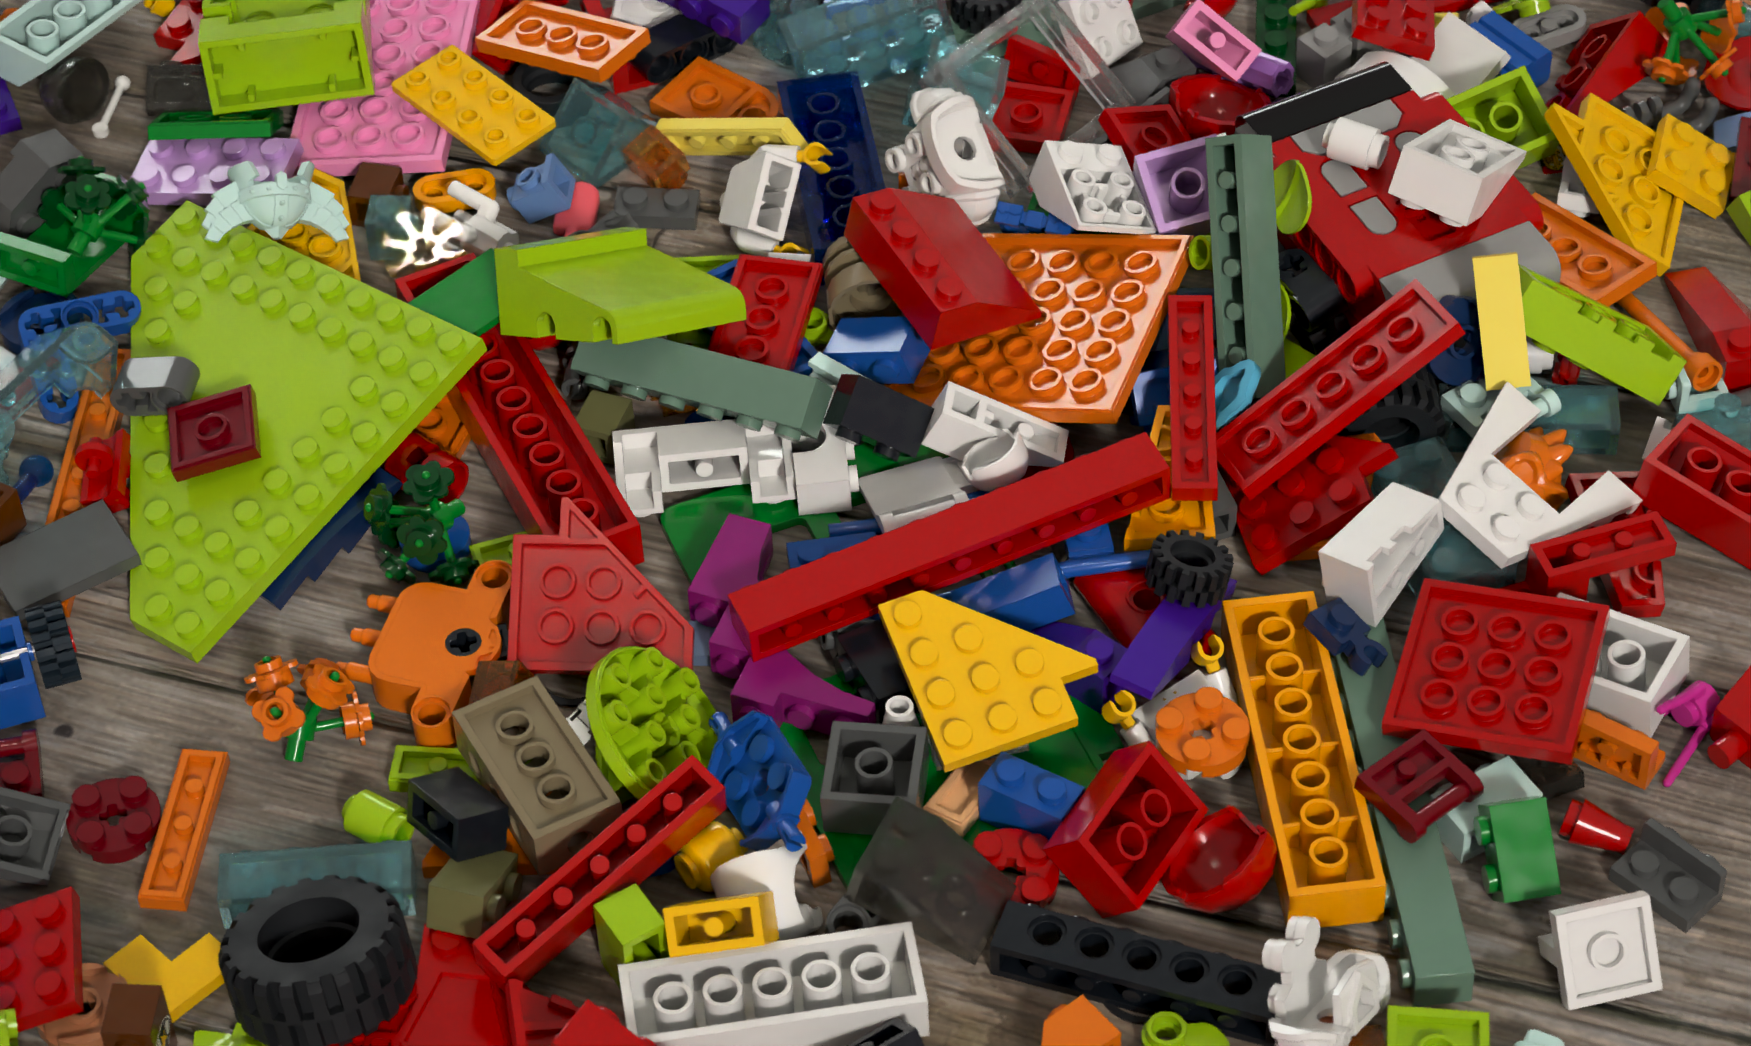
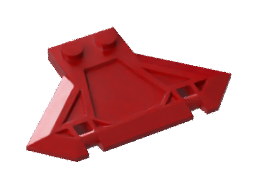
(448, 1003)

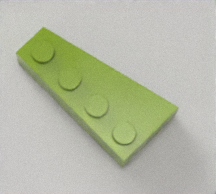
(1598, 337)

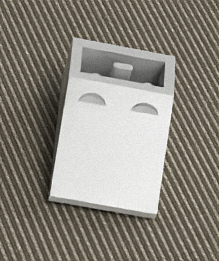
(1090, 188)

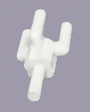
(478, 231)

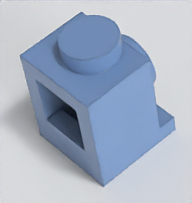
(542, 190)

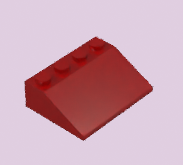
(936, 266)

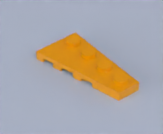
(1168, 514)

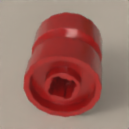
(420, 450)

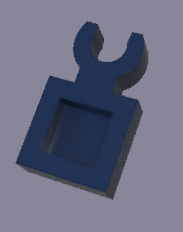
(1344, 631)

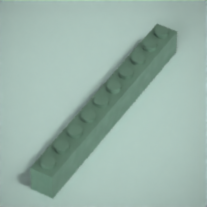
(1419, 886)

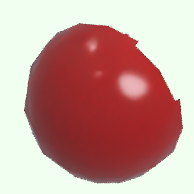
(1212, 104)
(1222, 863)

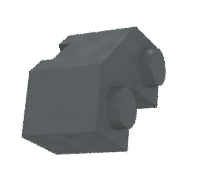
(29, 176)

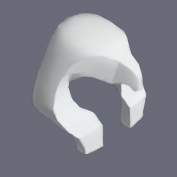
(773, 872)

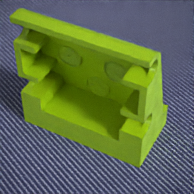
(285, 52)
(607, 289)

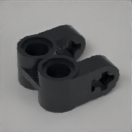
(1314, 301)

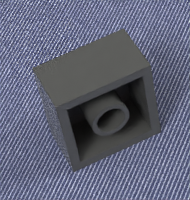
(867, 771)

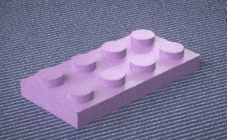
(199, 167)

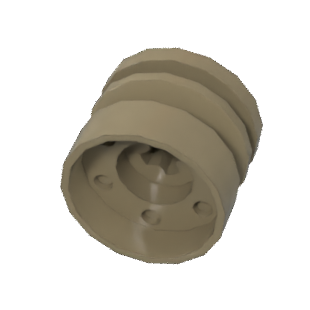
(852, 287)

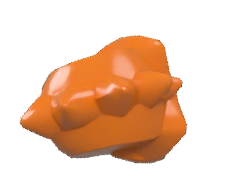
(1538, 462)

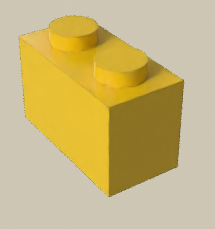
(721, 924)

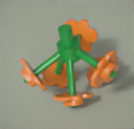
(1678, 24)

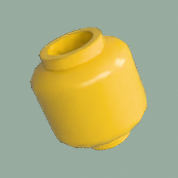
(706, 852)

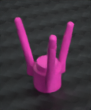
(1690, 708)

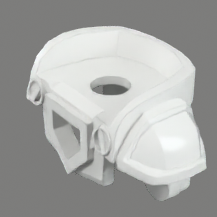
(940, 157)
(1348, 987)

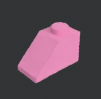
(1213, 41)

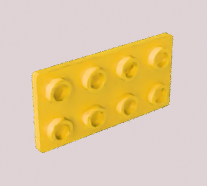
(473, 105)

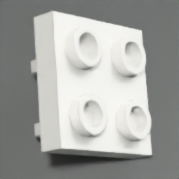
(1105, 25)

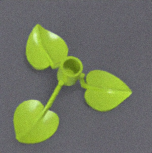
(1293, 210)

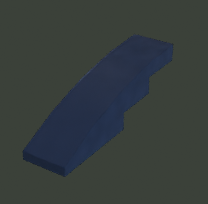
(339, 533)

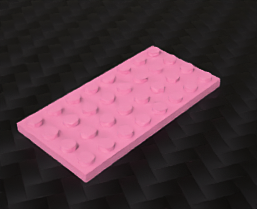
(384, 125)

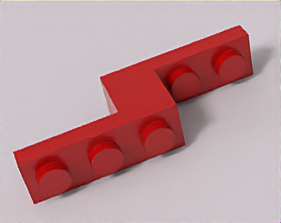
(1572, 559)

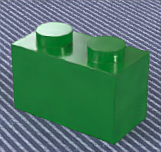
(1517, 849)

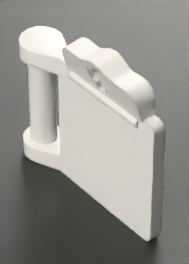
(914, 491)

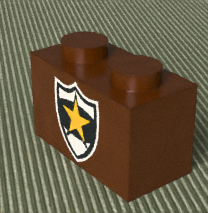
(137, 1017)

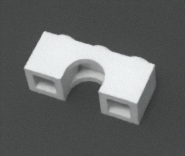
(823, 473)

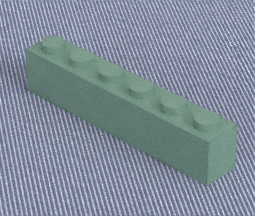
(1245, 255)
(709, 382)

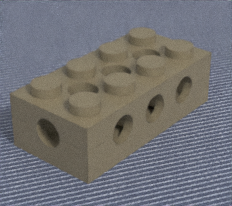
(523, 725)

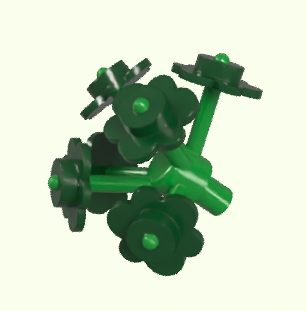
(86, 197)
(424, 528)

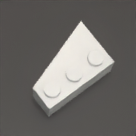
(1380, 550)

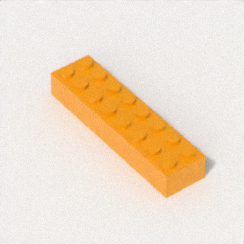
(1302, 762)

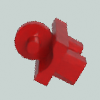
(105, 470)

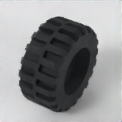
(318, 962)

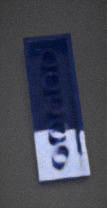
(835, 114)

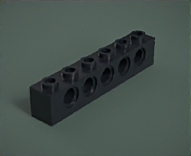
(1066, 966)

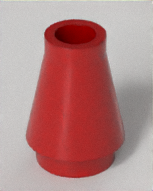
(1593, 827)

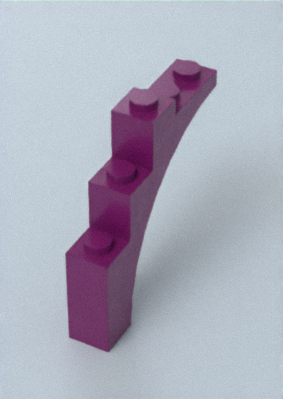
(775, 683)

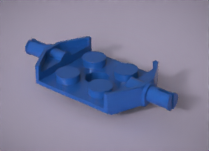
(747, 761)

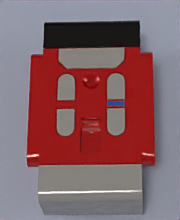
(1363, 231)

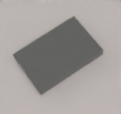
(64, 558)

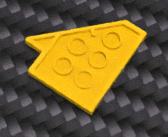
(979, 678)

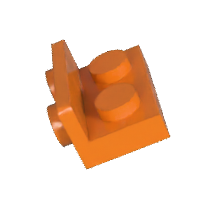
(1618, 750)

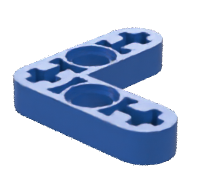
(89, 305)

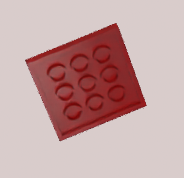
(1497, 670)

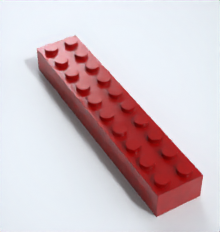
(531, 433)

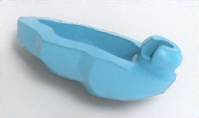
(1235, 391)

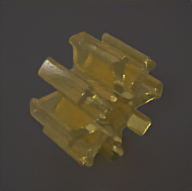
(413, 234)

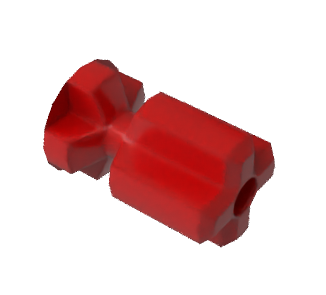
(1565, 372)

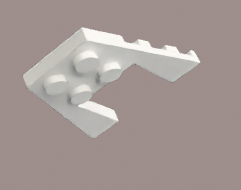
(1502, 511)

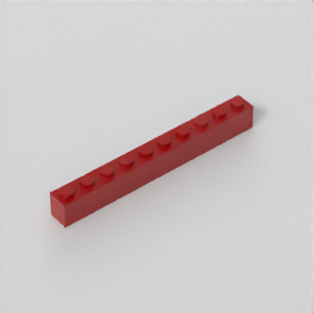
(949, 545)

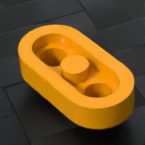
(433, 188)

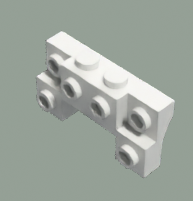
(699, 458)

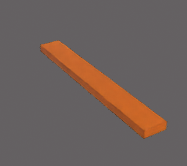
(92, 419)

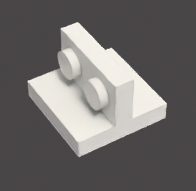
(1603, 950)

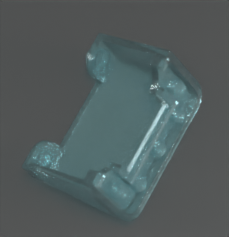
(68, 358)

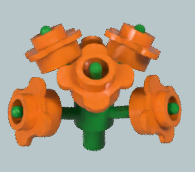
(326, 689)

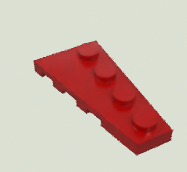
(1632, 590)

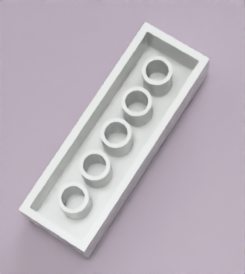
(780, 993)

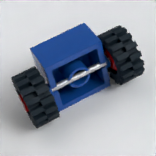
(55, 655)

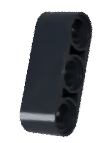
(677, 45)

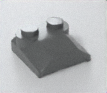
(30, 836)

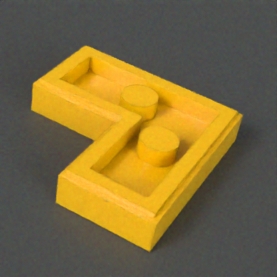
(183, 980)

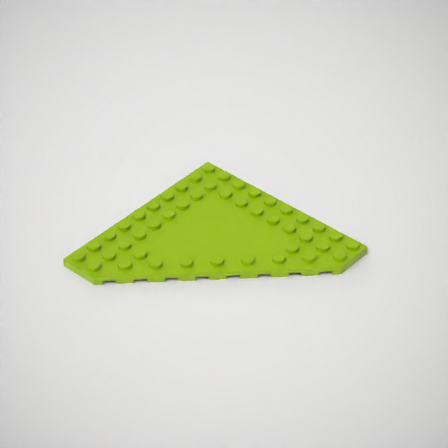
(336, 392)

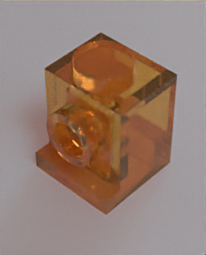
(656, 160)

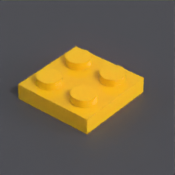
(1691, 166)

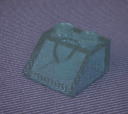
(593, 131)

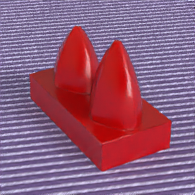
(1038, 65)

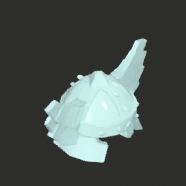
(273, 204)

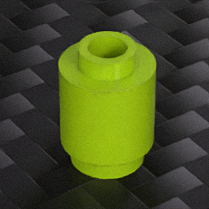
(375, 818)

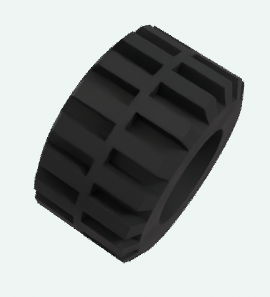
(1405, 414)

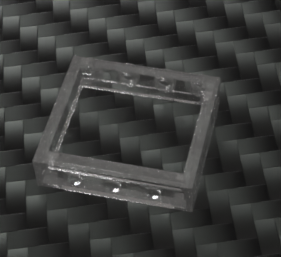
(1071, 47)

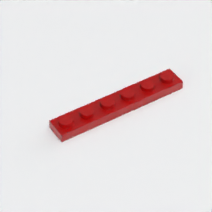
(1192, 398)

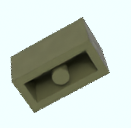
(473, 893)

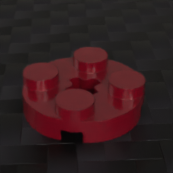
(110, 797)

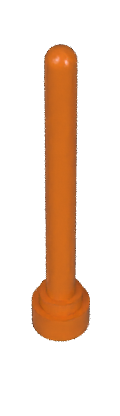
(1701, 368)

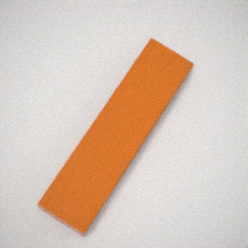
(184, 830)

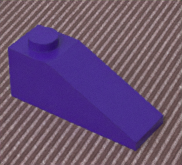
(1096, 688)

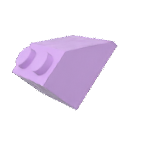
(1176, 187)

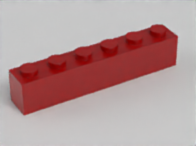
(611, 862)

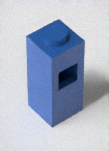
(1022, 595)

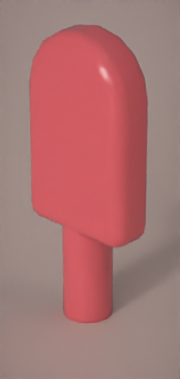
(582, 212)

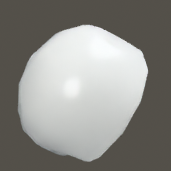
(996, 461)

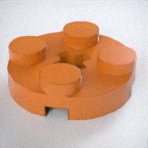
(1202, 711)

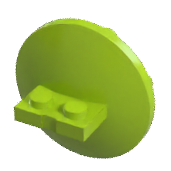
(646, 718)

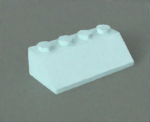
(49, 31)

